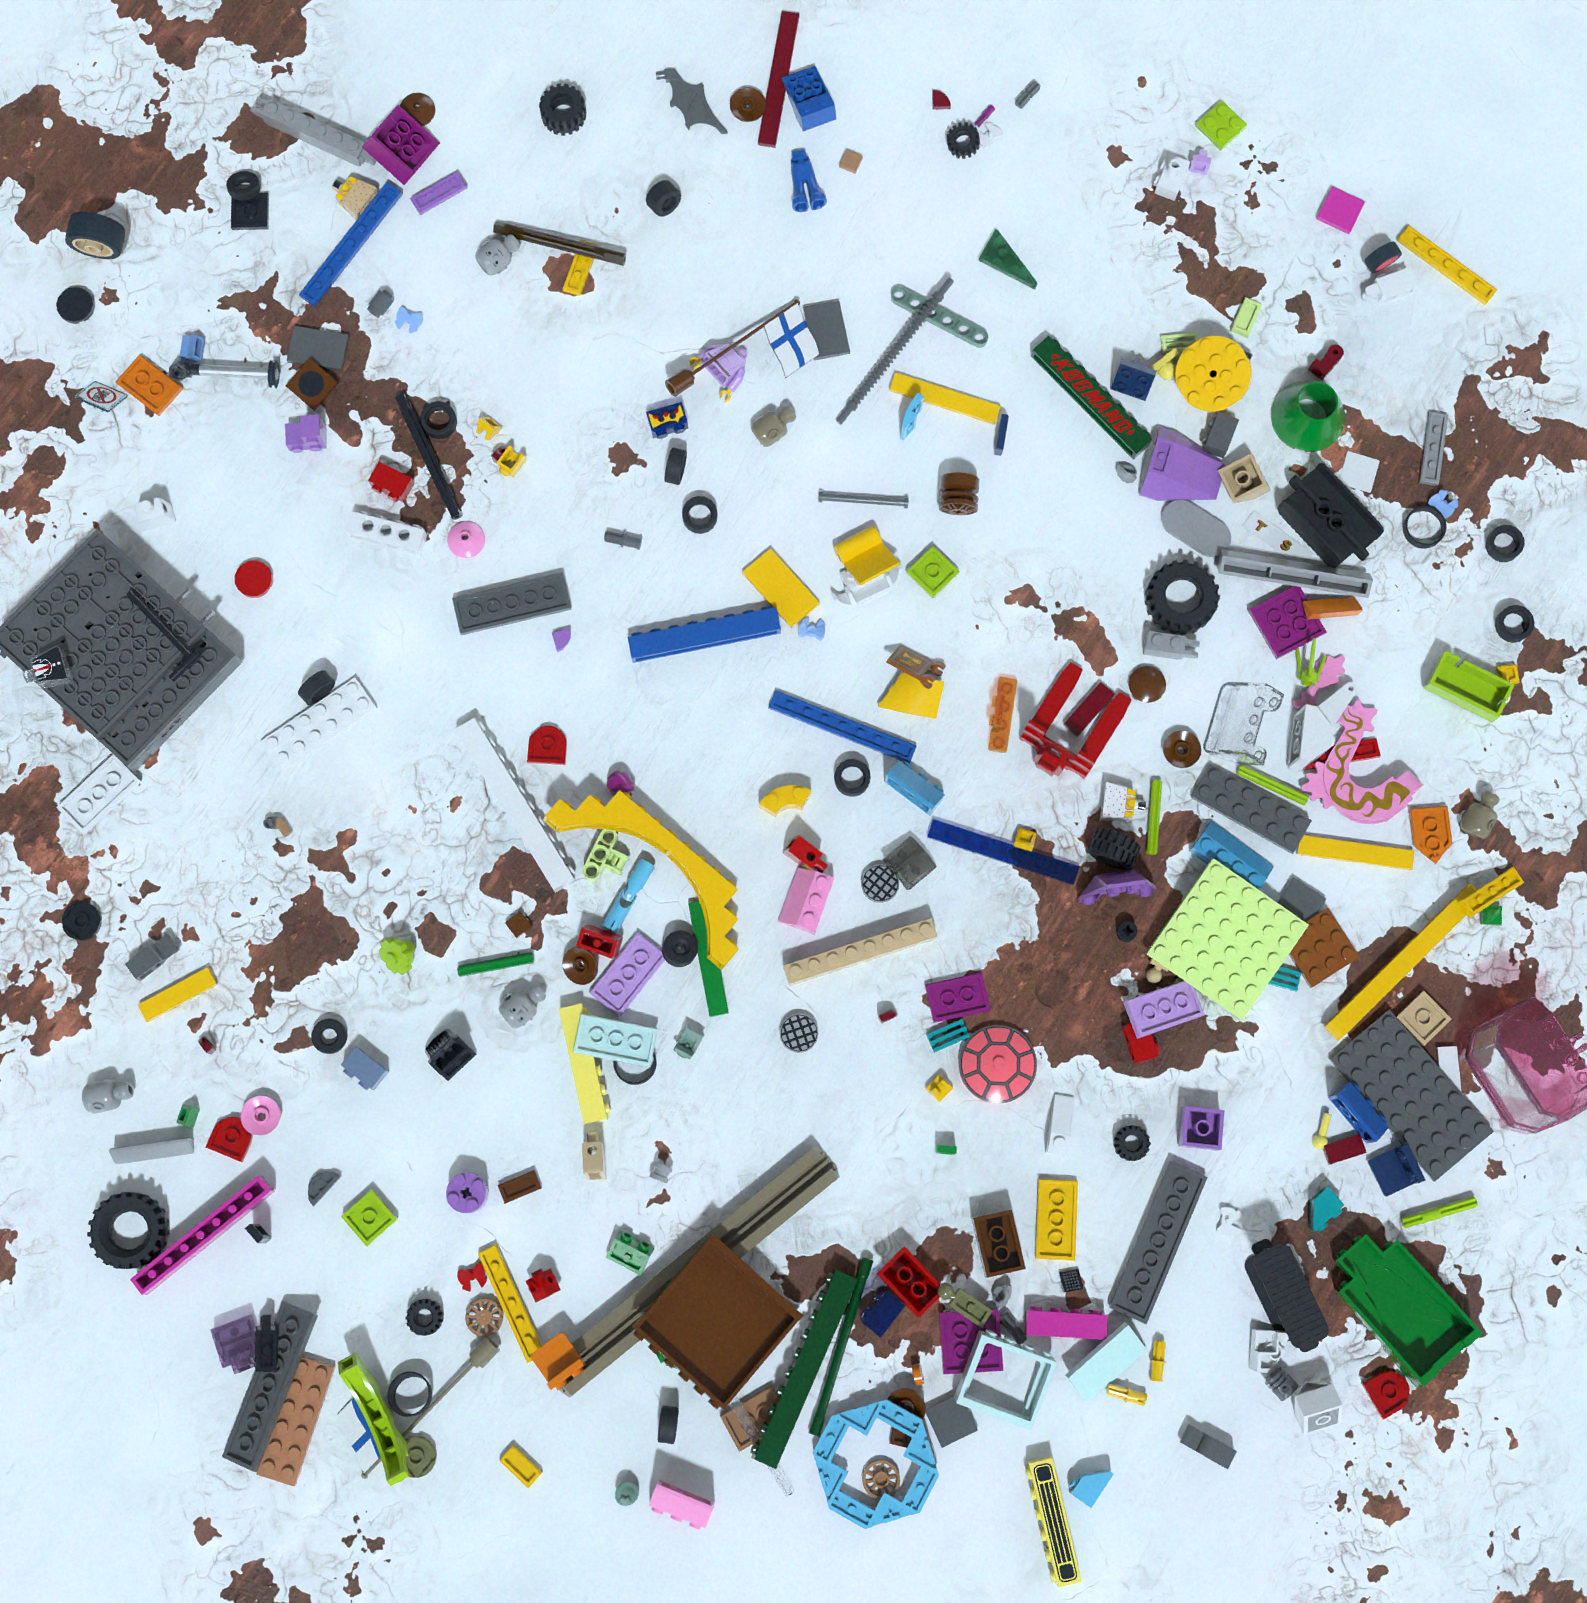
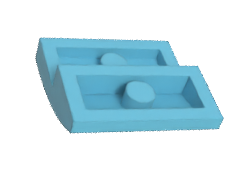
(910, 417)

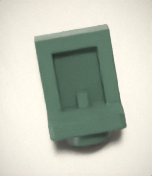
(688, 1042)

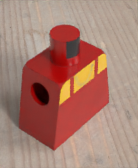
(798, 850)

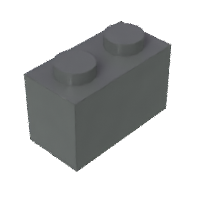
(1220, 435)

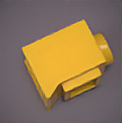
(508, 455)

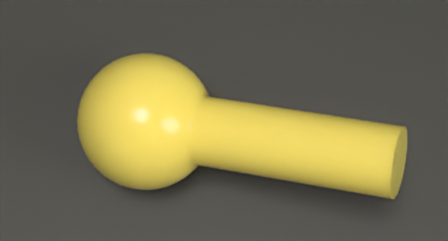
(1320, 1139)

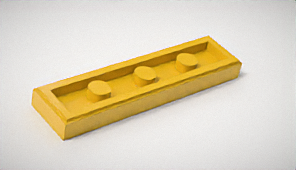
(1490, 892)
(177, 994)

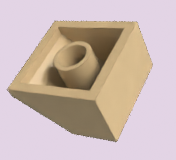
(1244, 479)

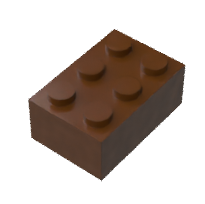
(998, 1243)

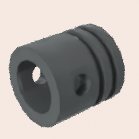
(1278, 1380)

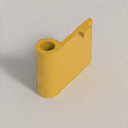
(865, 555)

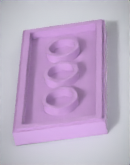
(628, 974)
(1163, 1008)

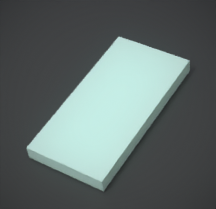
(615, 1040)
(1106, 1362)

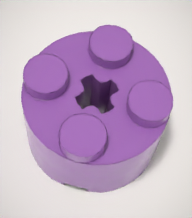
(476, 1186)

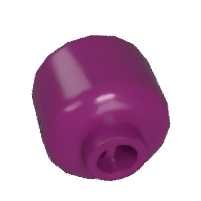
(620, 781)

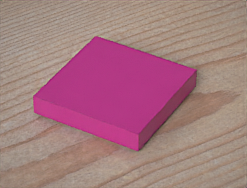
(1340, 210)

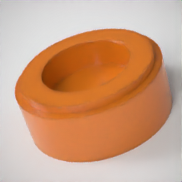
(917, 1374)

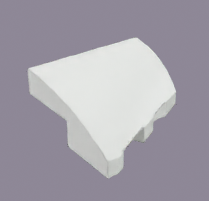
(1266, 1349)

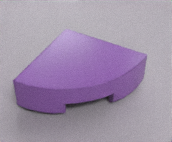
(561, 639)

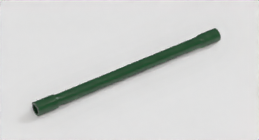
(819, 1416)

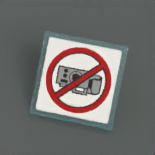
(101, 396)

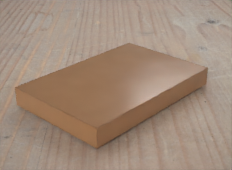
(757, 1410)

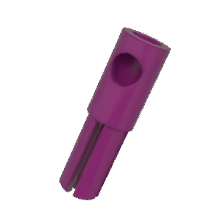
(985, 114)

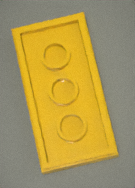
(780, 588)
(1056, 1219)

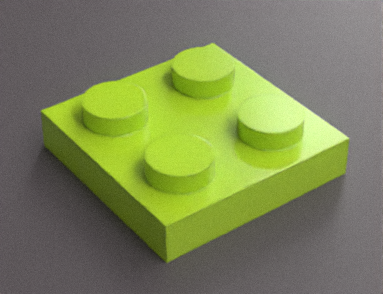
(1221, 125)
(932, 572)
(369, 1218)

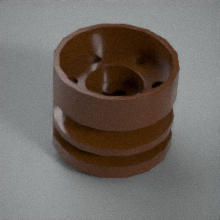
(959, 493)

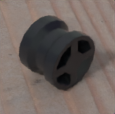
(1126, 935)

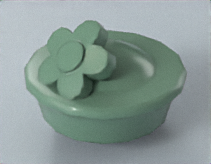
(626, 1493)

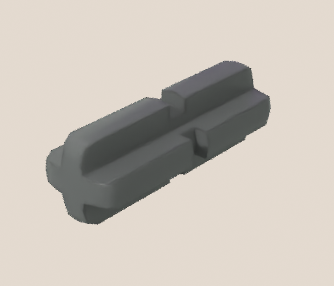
(1025, 97)
(1016, 1333)

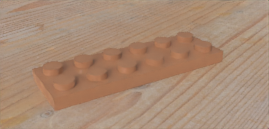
(296, 1422)

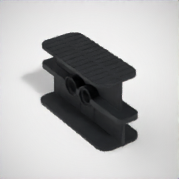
(1324, 490)
(1286, 1294)

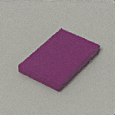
(957, 997)

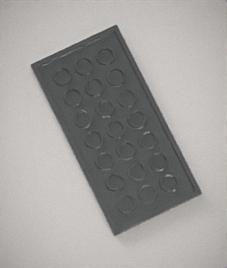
(1412, 1095)

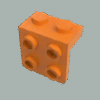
(558, 1361)

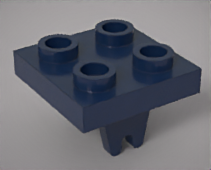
(1134, 379)

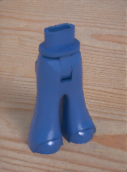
(803, 172)

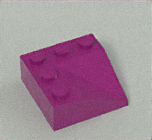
(400, 145)

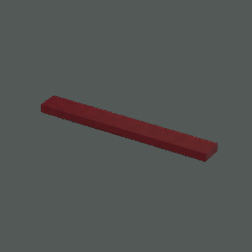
(780, 68)

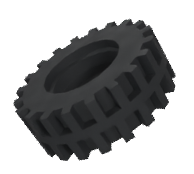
(1170, 618)
(103, 1222)

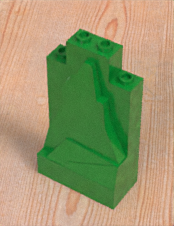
(1403, 1308)

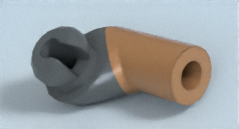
(277, 823)

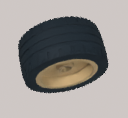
(95, 235)

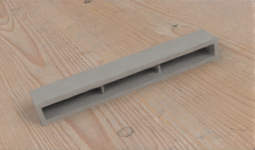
(1294, 573)

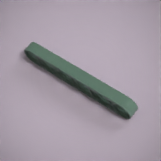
(941, 314)

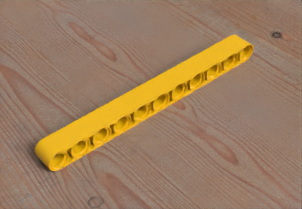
(1398, 966)

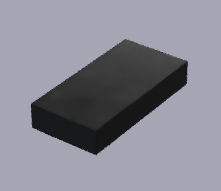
(258, 1233)

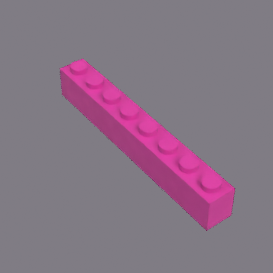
(202, 1235)

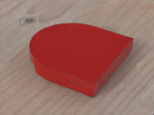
(547, 746)
(230, 1139)
(1387, 1392)

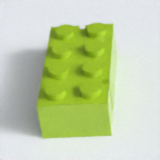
(1469, 686)

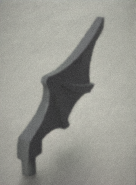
(690, 101)

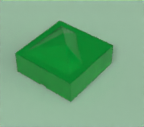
(1491, 915)

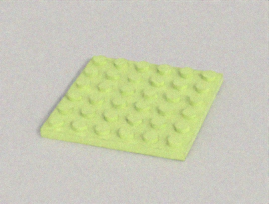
(1227, 939)

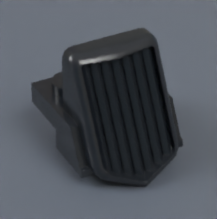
(448, 1053)

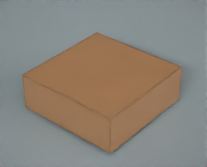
(850, 161)

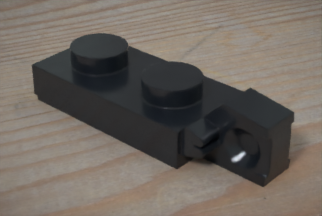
(265, 1346)

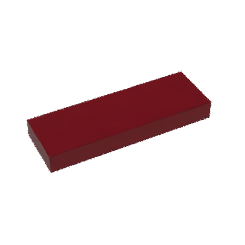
(1089, 709)

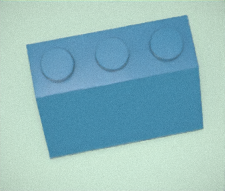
(914, 787)

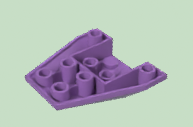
(1180, 470)
(1116, 883)

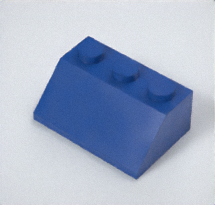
(1359, 1112)

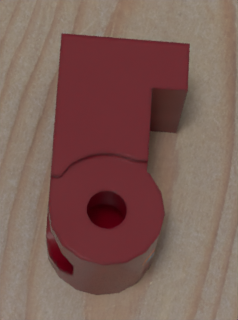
(1330, 360)

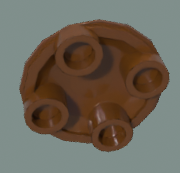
(1147, 684)

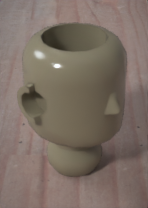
(771, 426)
(1480, 817)

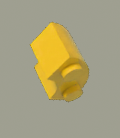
(785, 798)

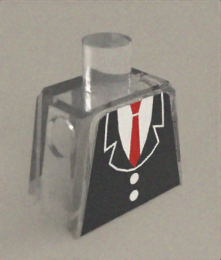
(50, 669)

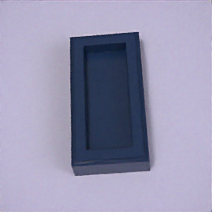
(1001, 434)

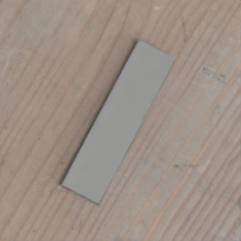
(1433, 448)

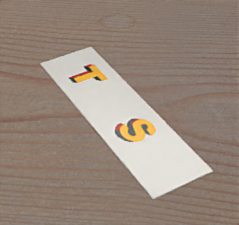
(1276, 538)

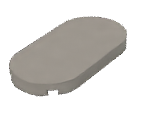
(1196, 528)

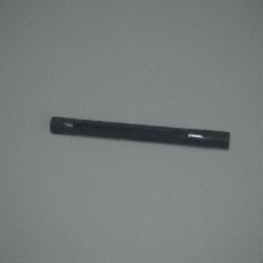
(428, 456)

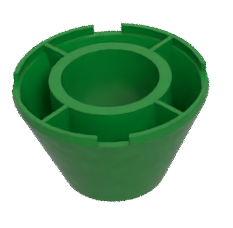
(1300, 430)

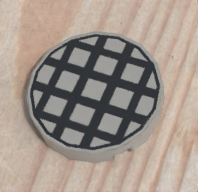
(879, 884)
(799, 1033)

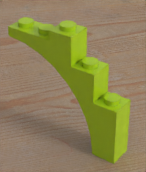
(378, 1416)

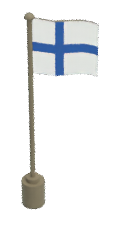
(358, 1432)

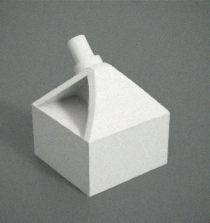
(1317, 1405)

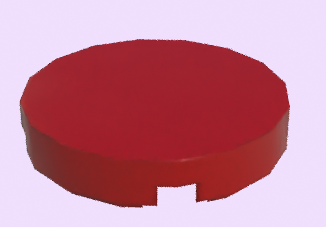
(253, 579)

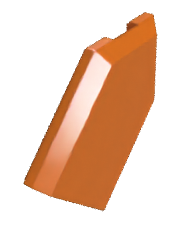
(1431, 831)

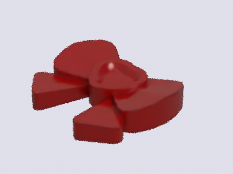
(465, 1276)

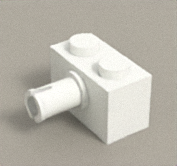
(1172, 177)

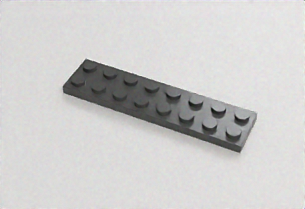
(1158, 1242)
(269, 1389)

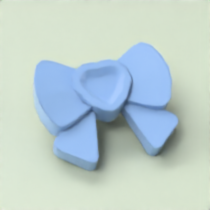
(414, 320)
(1445, 508)
(811, 631)

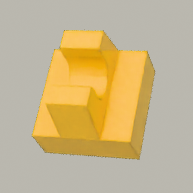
(489, 425)
(939, 1088)

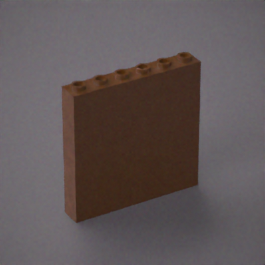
(716, 1322)

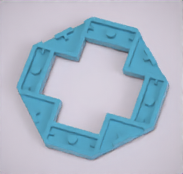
(918, 1451)

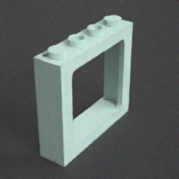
(1028, 1415)

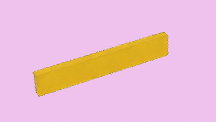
(1447, 265)
(945, 398)
(1356, 852)
(510, 1301)

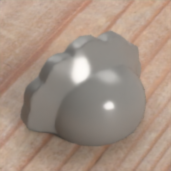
(1126, 473)
(1001, 1295)

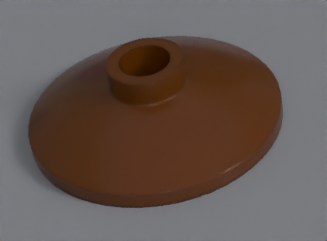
(747, 97)
(426, 109)
(1184, 740)
(575, 970)
(916, 1402)

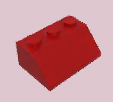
(910, 1282)

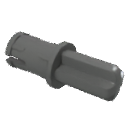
(623, 540)

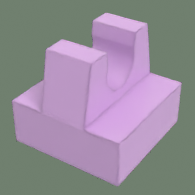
(1200, 162)

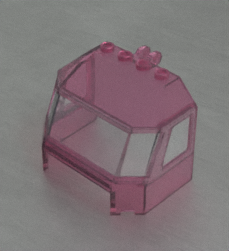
(1527, 1066)

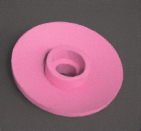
(469, 547)
(251, 1111)

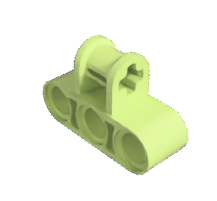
(613, 860)

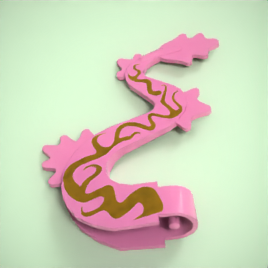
(1333, 778)

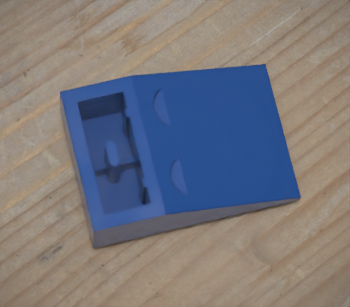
(809, 98)

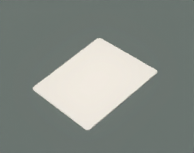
(1359, 471)

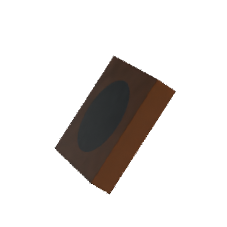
(312, 384)

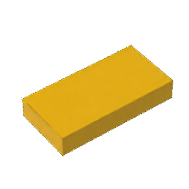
(520, 1466)

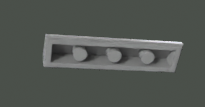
(152, 1150)

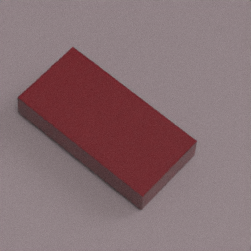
(1344, 1149)

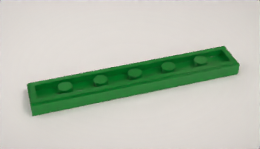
(710, 972)

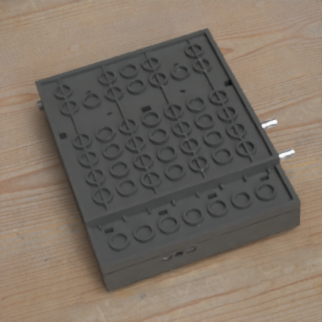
(116, 651)

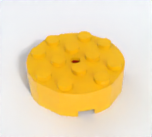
(1195, 377)

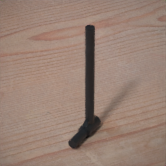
(189, 657)

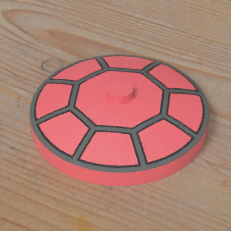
(997, 1064)

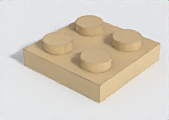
(1423, 1018)

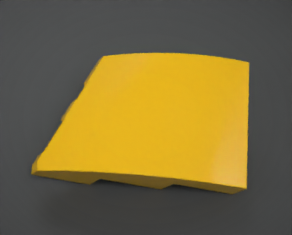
(912, 697)

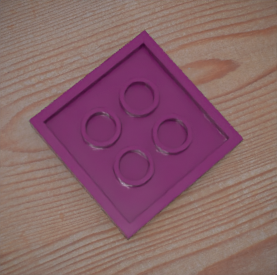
(1284, 622)
(958, 1339)

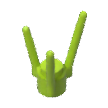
(1309, 675)

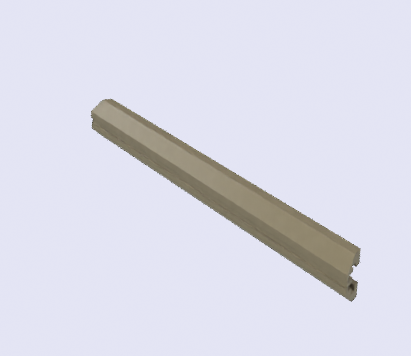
(739, 1232)

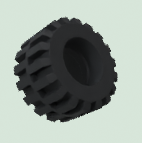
(562, 96)
(1113, 848)

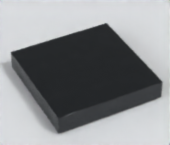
(250, 213)

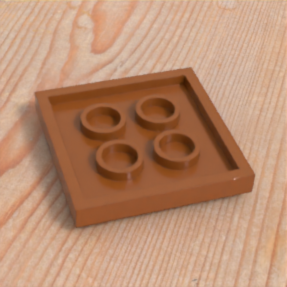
(1322, 949)

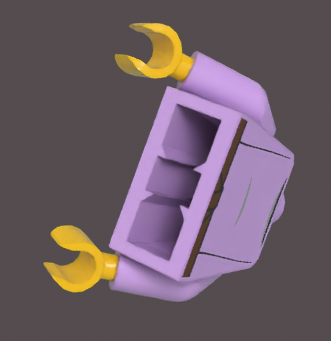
(727, 369)

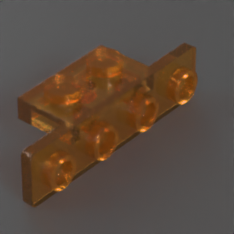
(1002, 715)

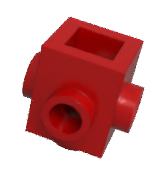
(542, 1284)

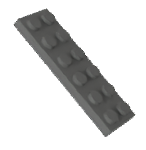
(511, 603)
(1251, 809)

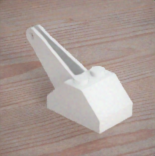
(1314, 727)

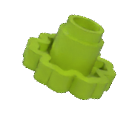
(397, 954)

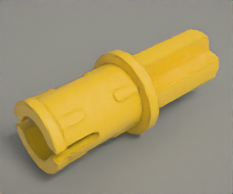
(1158, 1361)
(1126, 1394)

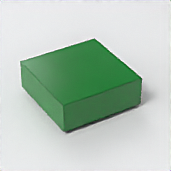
(948, 1150)

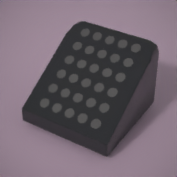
(1070, 1280)

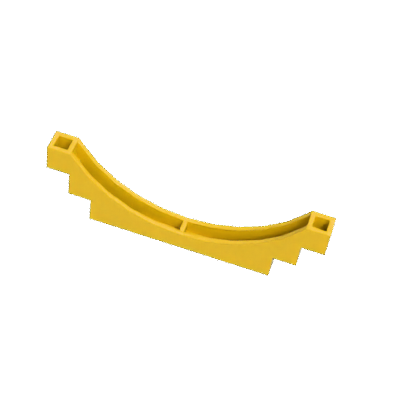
(632, 819)

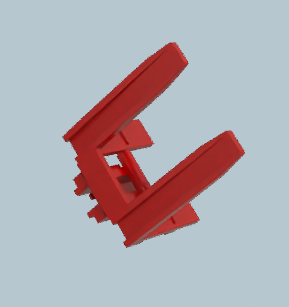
(1053, 757)

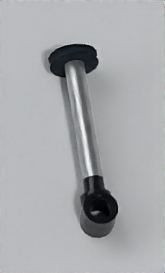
(271, 373)

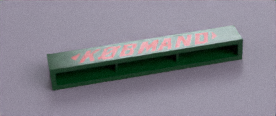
(1091, 397)

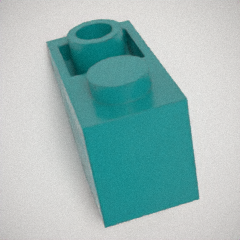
(1322, 1208)

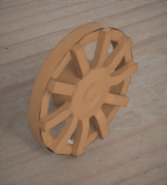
(484, 1317)
(880, 1478)

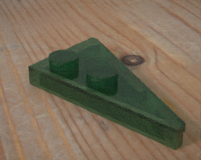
(1003, 259)

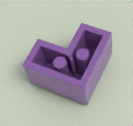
(306, 435)

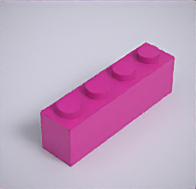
(1065, 1324)

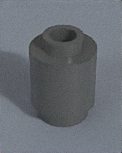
(380, 303)

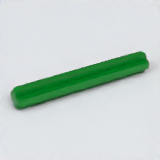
(495, 964)

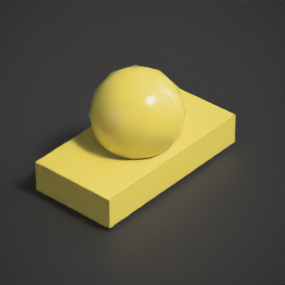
(1165, 365)

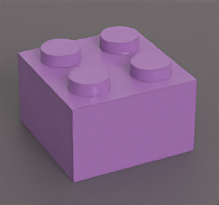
(1201, 1128)

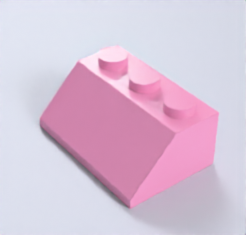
(806, 900)
(681, 1505)

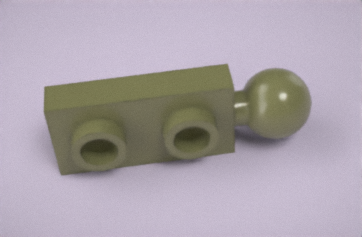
(965, 1304)

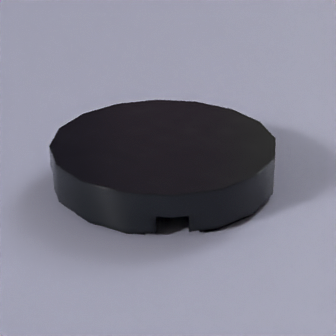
(75, 305)
(81, 921)

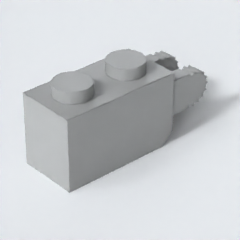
(1169, 646)

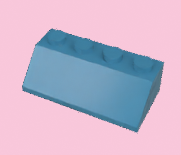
(1232, 854)

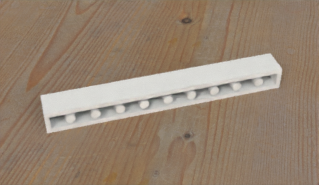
(515, 805)

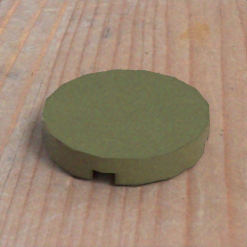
(421, 1456)

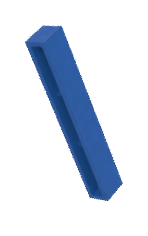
(704, 635)

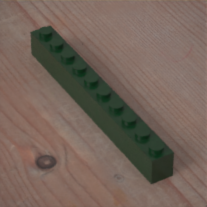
(804, 1368)

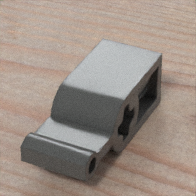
(152, 957)
(1208, 1446)

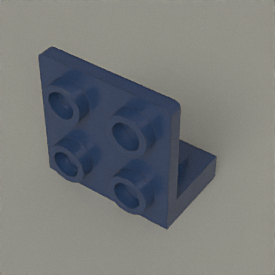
(1396, 1169)

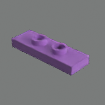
(438, 193)

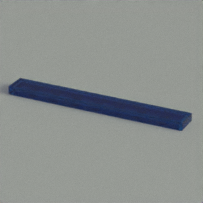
(1003, 852)

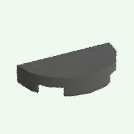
(321, 1185)

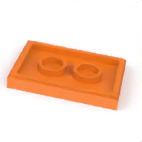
(149, 385)

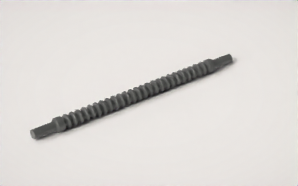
(852, 404)

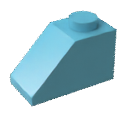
(1090, 1486)

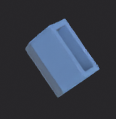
(192, 347)

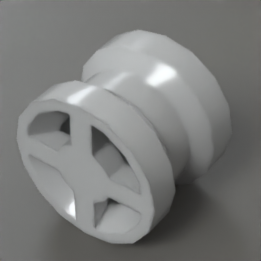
(661, 1172)

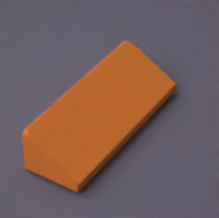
(1332, 608)

